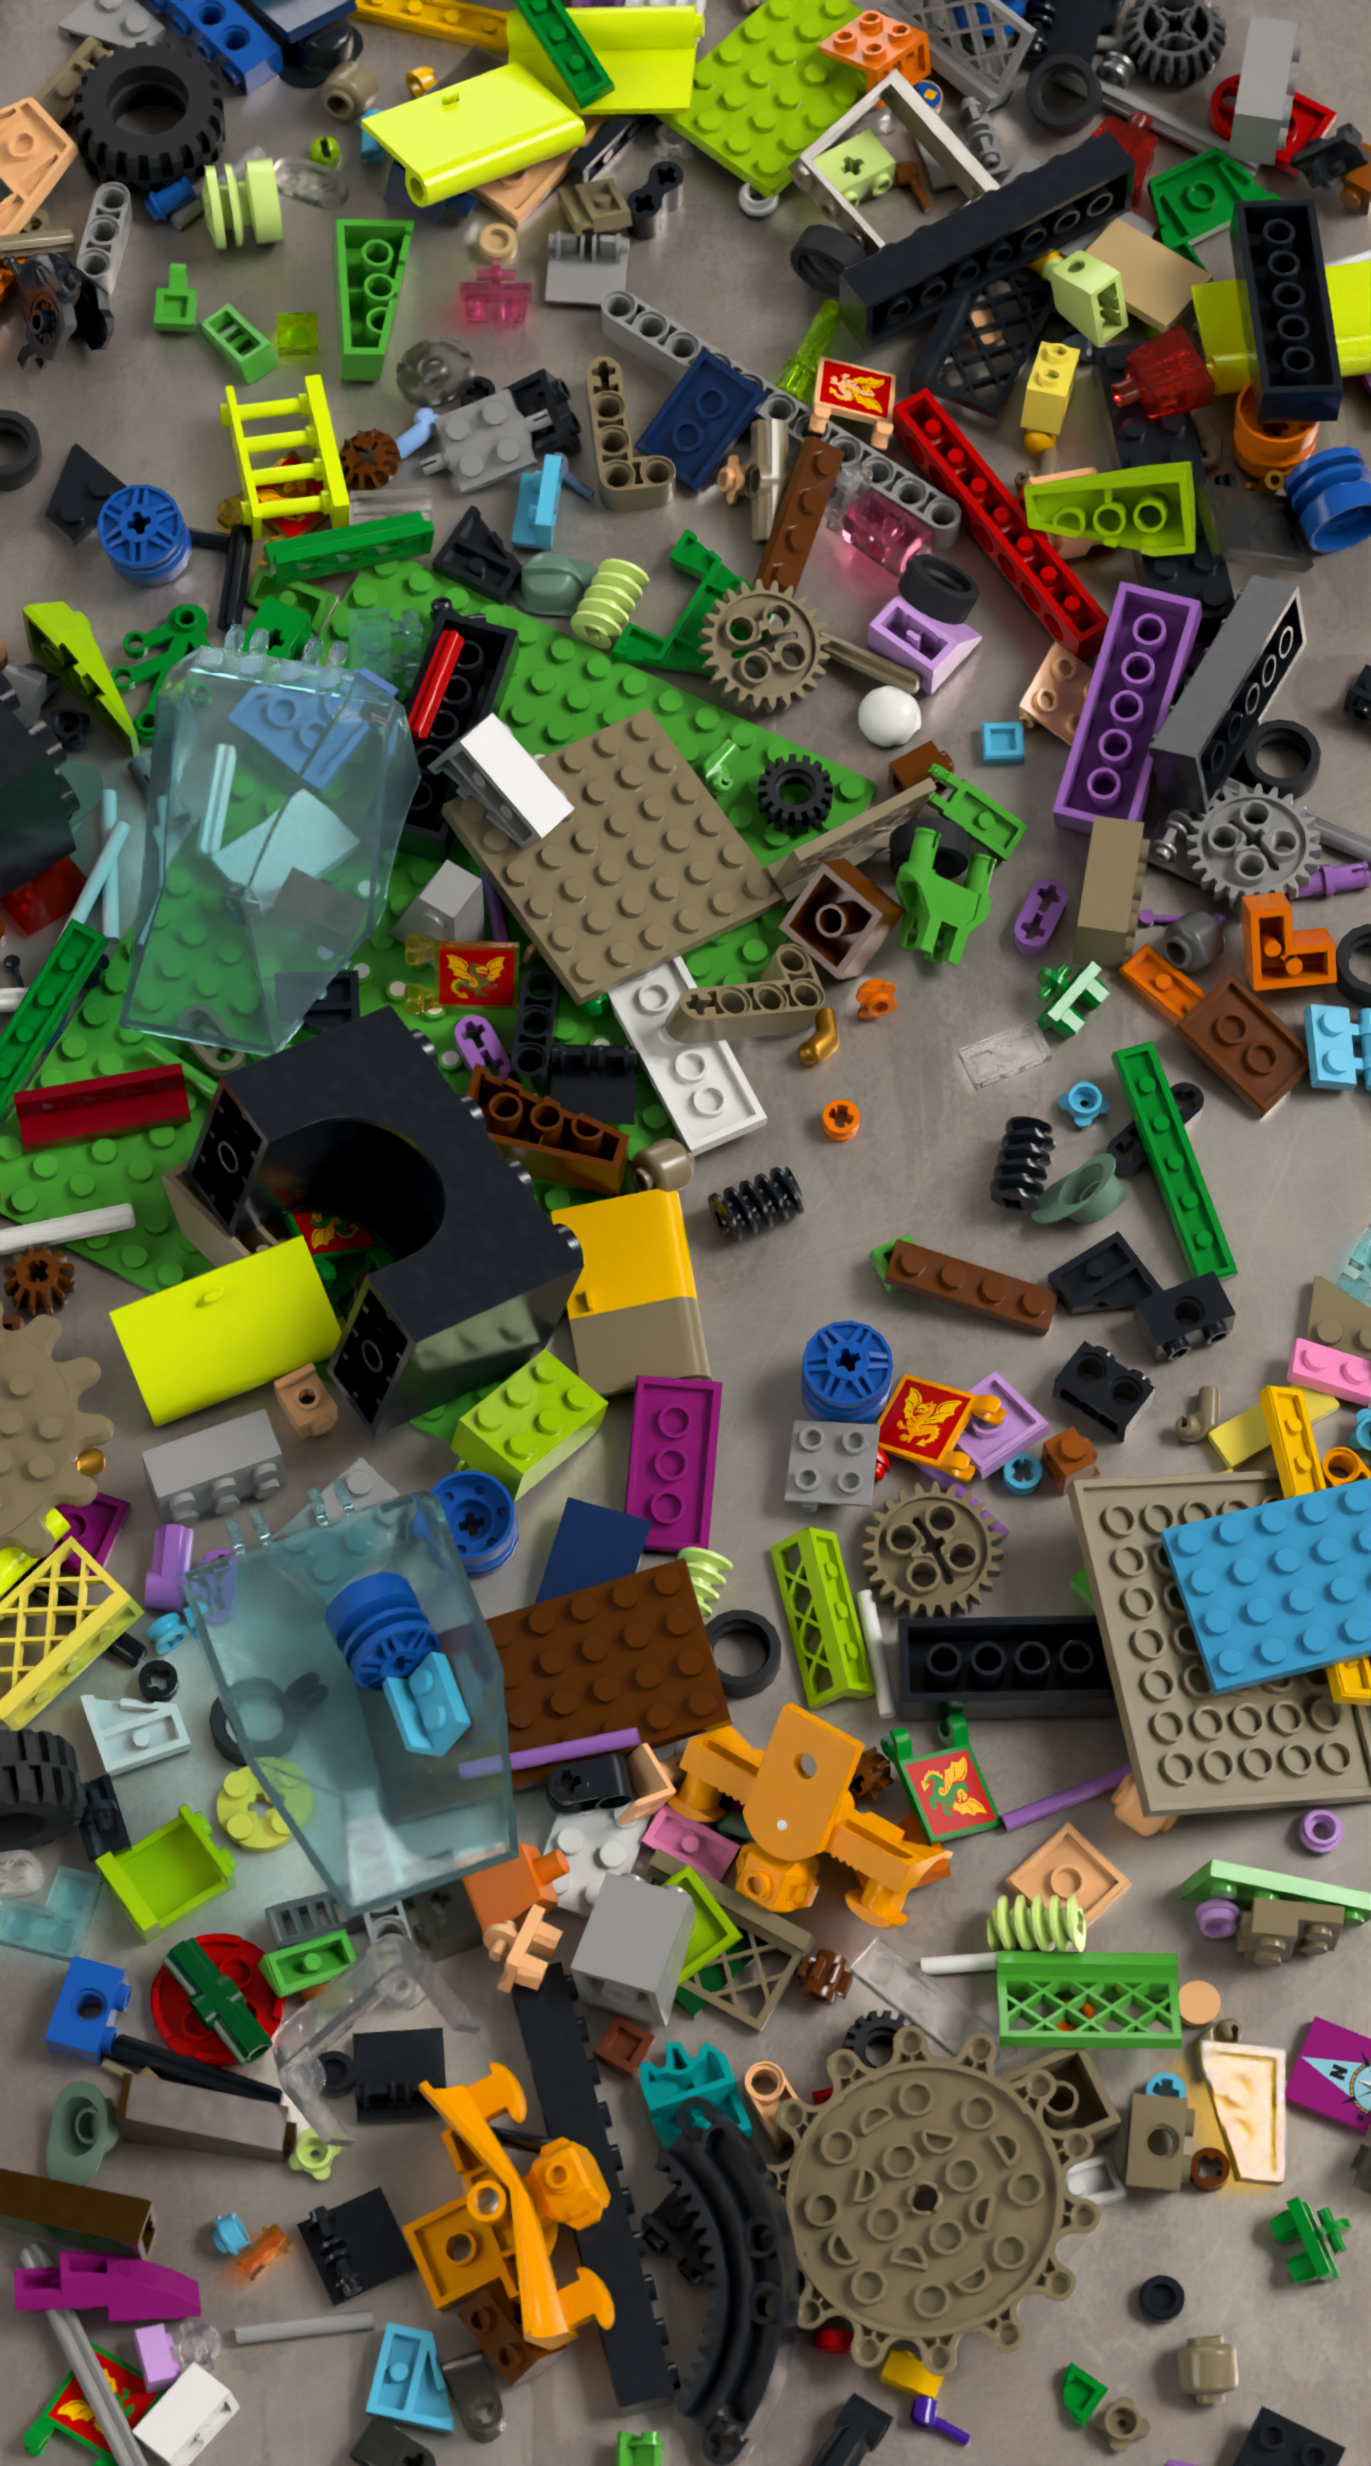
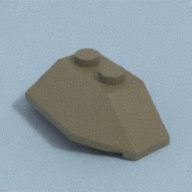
(204, 1229)

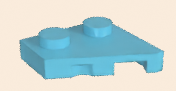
(410, 2382)

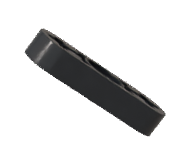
(1125, 1141)

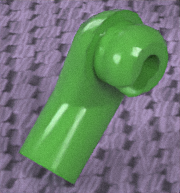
(715, 768)

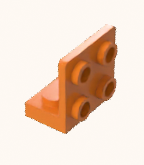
(879, 47)

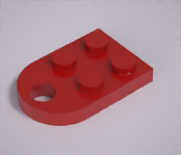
(1306, 121)

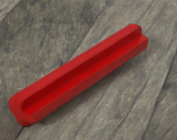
(434, 684)

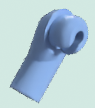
(419, 433)

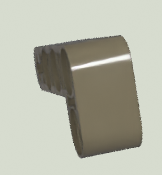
(614, 433)
(777, 1005)

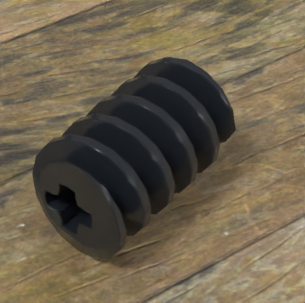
(1022, 1164)
(756, 1202)

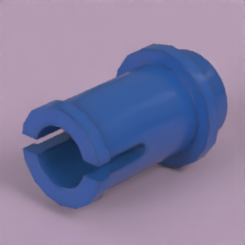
(170, 199)

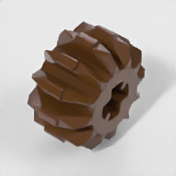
(35, 1265)

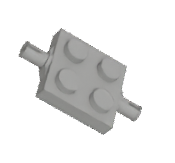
(485, 441)

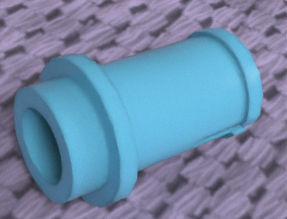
(369, 145)

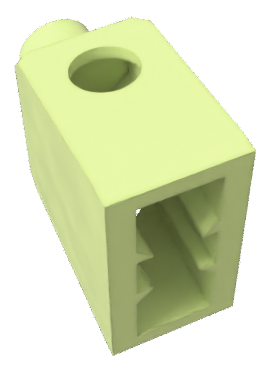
(1088, 295)

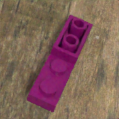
(125, 2284)

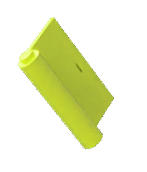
(641, 48)
(475, 132)
(1223, 333)
(228, 1330)

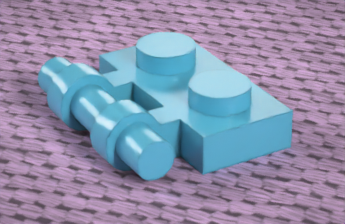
(1331, 1047)

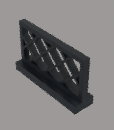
(949, 332)

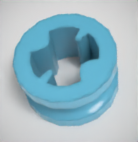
(1022, 1488)
(167, 1633)
(1166, 2078)

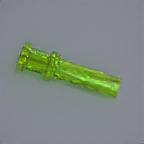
(801, 368)

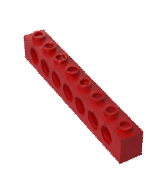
(1000, 525)

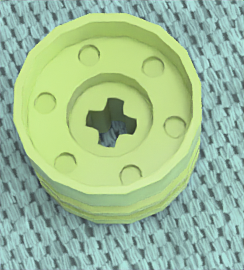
(243, 203)

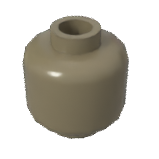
(349, 90)
(663, 1166)
(1208, 2368)

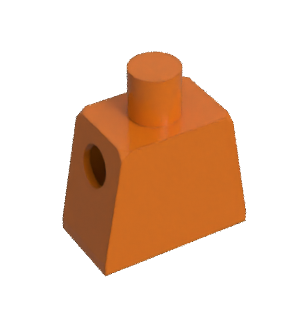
(515, 1885)

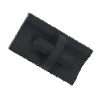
(1329, 159)
(102, 1821)

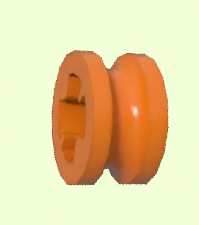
(837, 1107)

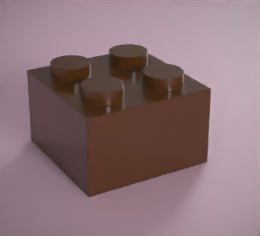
(841, 918)

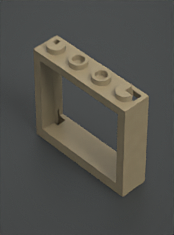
(923, 125)

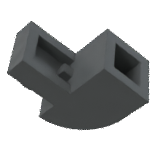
(32, 687)

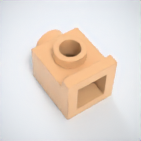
(306, 1418)

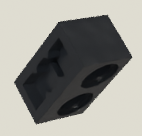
(1096, 1398)

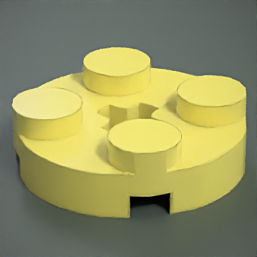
(244, 1826)

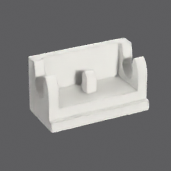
(186, 2418)

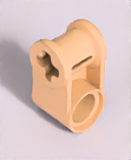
(765, 2106)

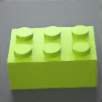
(529, 1424)

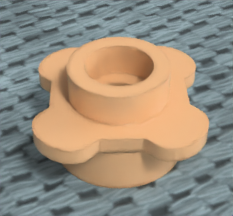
(732, 479)

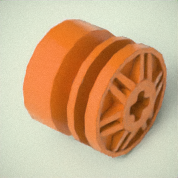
(1269, 445)

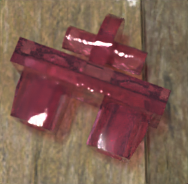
(478, 294)

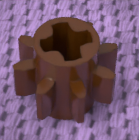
(871, 1776)
(825, 1977)

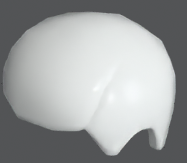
(889, 716)

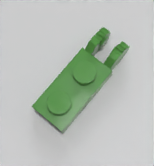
(979, 814)

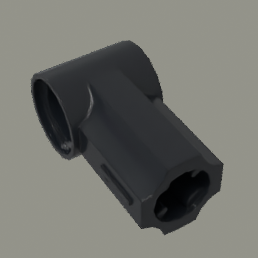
(855, 2433)

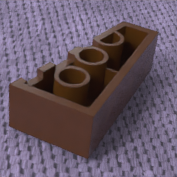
(548, 1138)

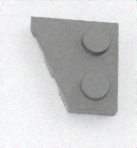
(113, 23)

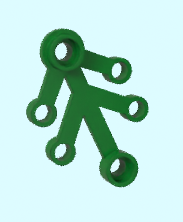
(181, 637)

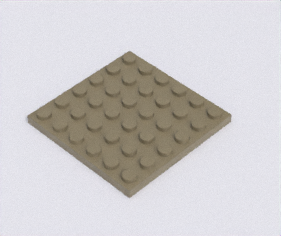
(631, 871)

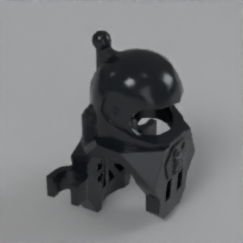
(45, 289)

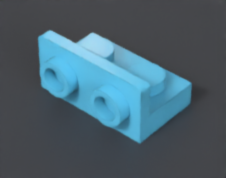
(538, 505)
(428, 1707)

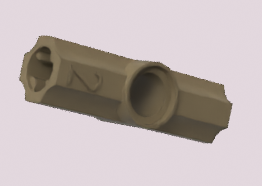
(767, 475)

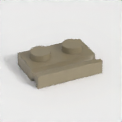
(595, 206)

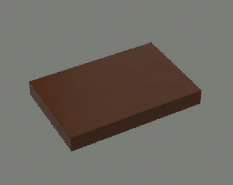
(1245, 1044)

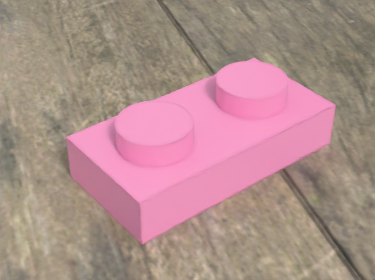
(1330, 1371)
(691, 1843)

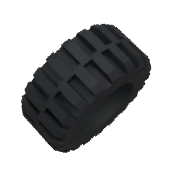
(140, 78)
(37, 1789)

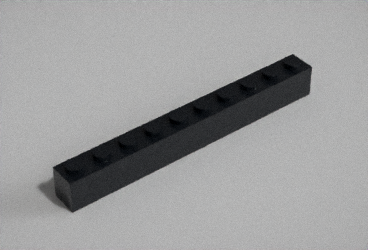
(608, 2247)

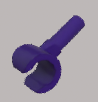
(924, 2416)

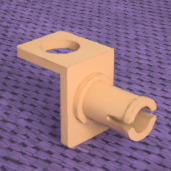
(652, 1781)

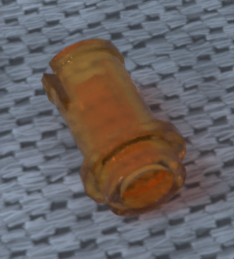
(263, 2251)

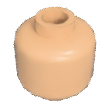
(1130, 1812)

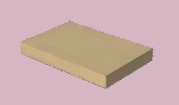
(1152, 275)

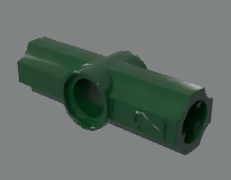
(217, 2002)

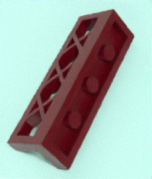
(102, 1107)

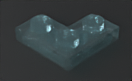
(60, 1926)

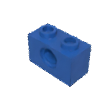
(88, 1984)

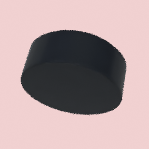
(339, 2074)
(1161, 2299)

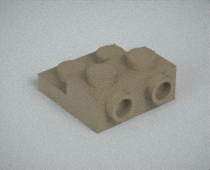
(1278, 1926)

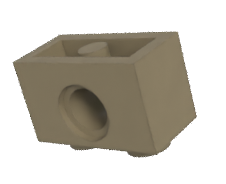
(1142, 2166)

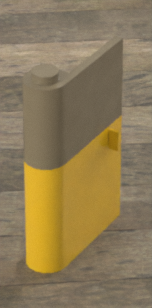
(636, 1293)

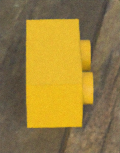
(910, 2375)

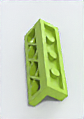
(829, 1610)

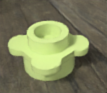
(302, 2157)

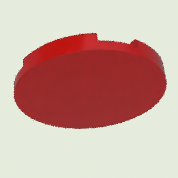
(179, 2024)

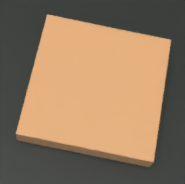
(1070, 1867)

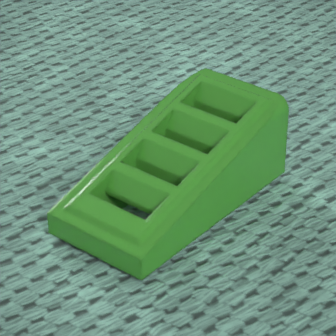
(252, 362)

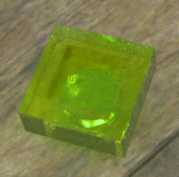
(297, 333)

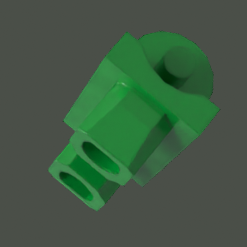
(1082, 986)
(1300, 2222)

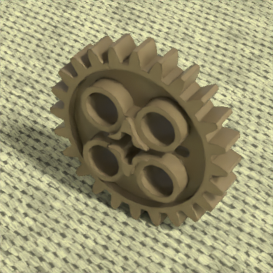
(750, 612)
(966, 1536)

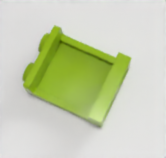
(169, 1874)

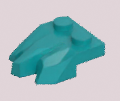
(683, 2078)

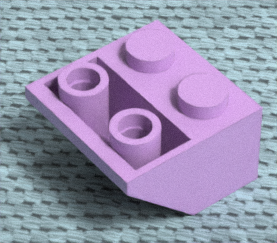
(920, 642)

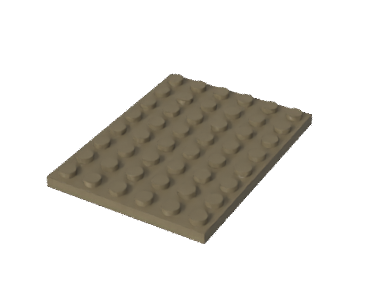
(1185, 1745)

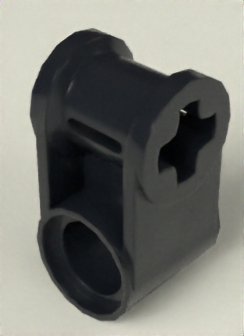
(595, 1782)

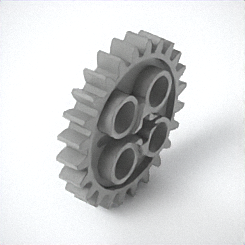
(1281, 827)

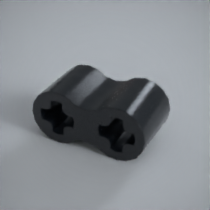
(655, 200)

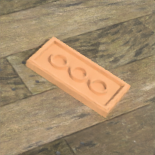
(523, 191)

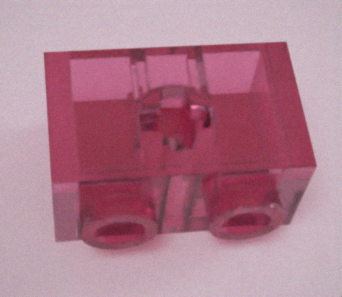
(885, 532)

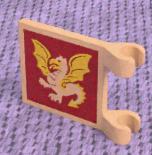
(854, 394)

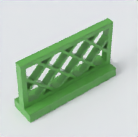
(1088, 1980)

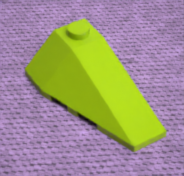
(1128, 508)
(68, 649)

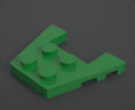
(1199, 200)
(681, 646)

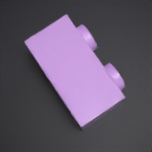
(155, 2358)

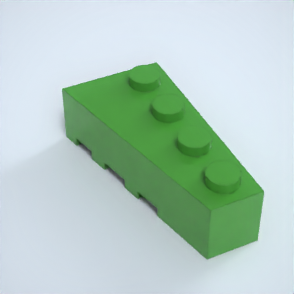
(368, 278)

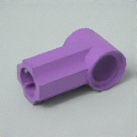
(170, 1559)

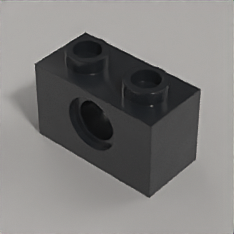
(1199, 1298)

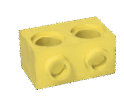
(1050, 387)

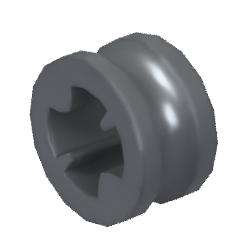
(1116, 69)

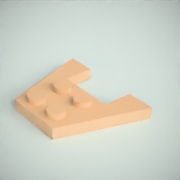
(31, 160)

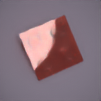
(46, 896)

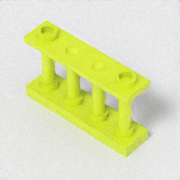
(316, 436)

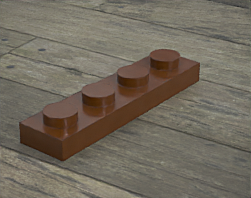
(800, 514)
(970, 1287)

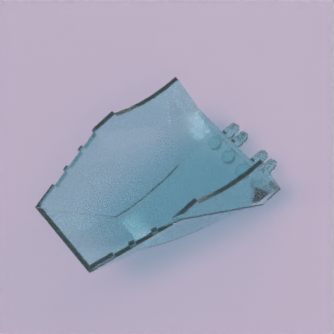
(262, 840)
(329, 1750)

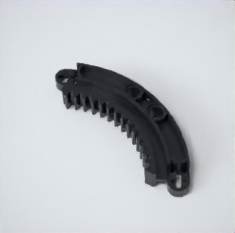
(747, 2346)

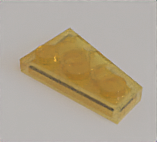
(1249, 2107)

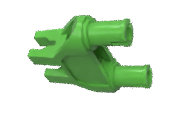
(936, 909)

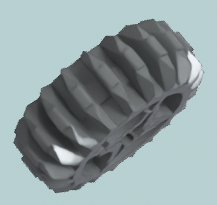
(1176, 49)

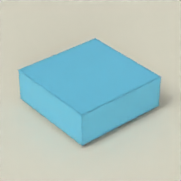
(1002, 743)

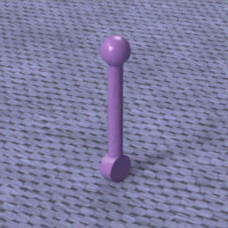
(1148, 918)

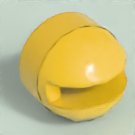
(420, 80)
(1037, 440)

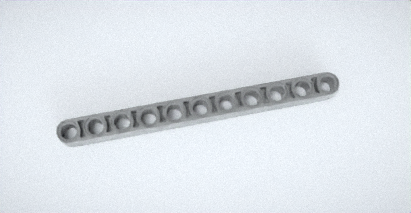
(676, 340)

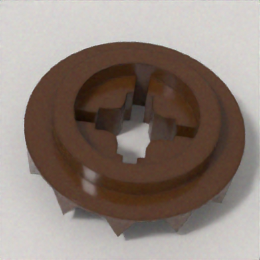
(368, 476)

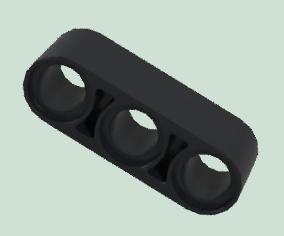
(532, 1012)

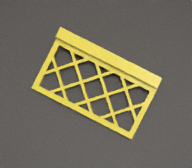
(73, 1651)

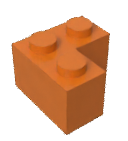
(1277, 954)

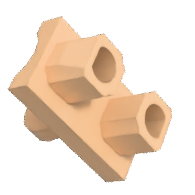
(506, 1942)

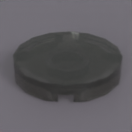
(435, 373)

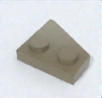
(1339, 1320)

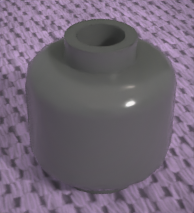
(1193, 941)

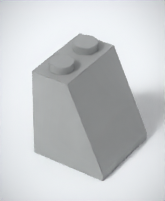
(634, 1948)

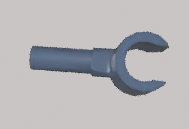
(570, 479)

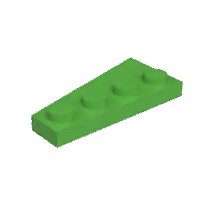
(1242, 1883)

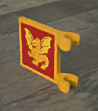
(927, 1421)

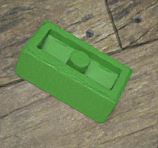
(299, 595)
(307, 1963)

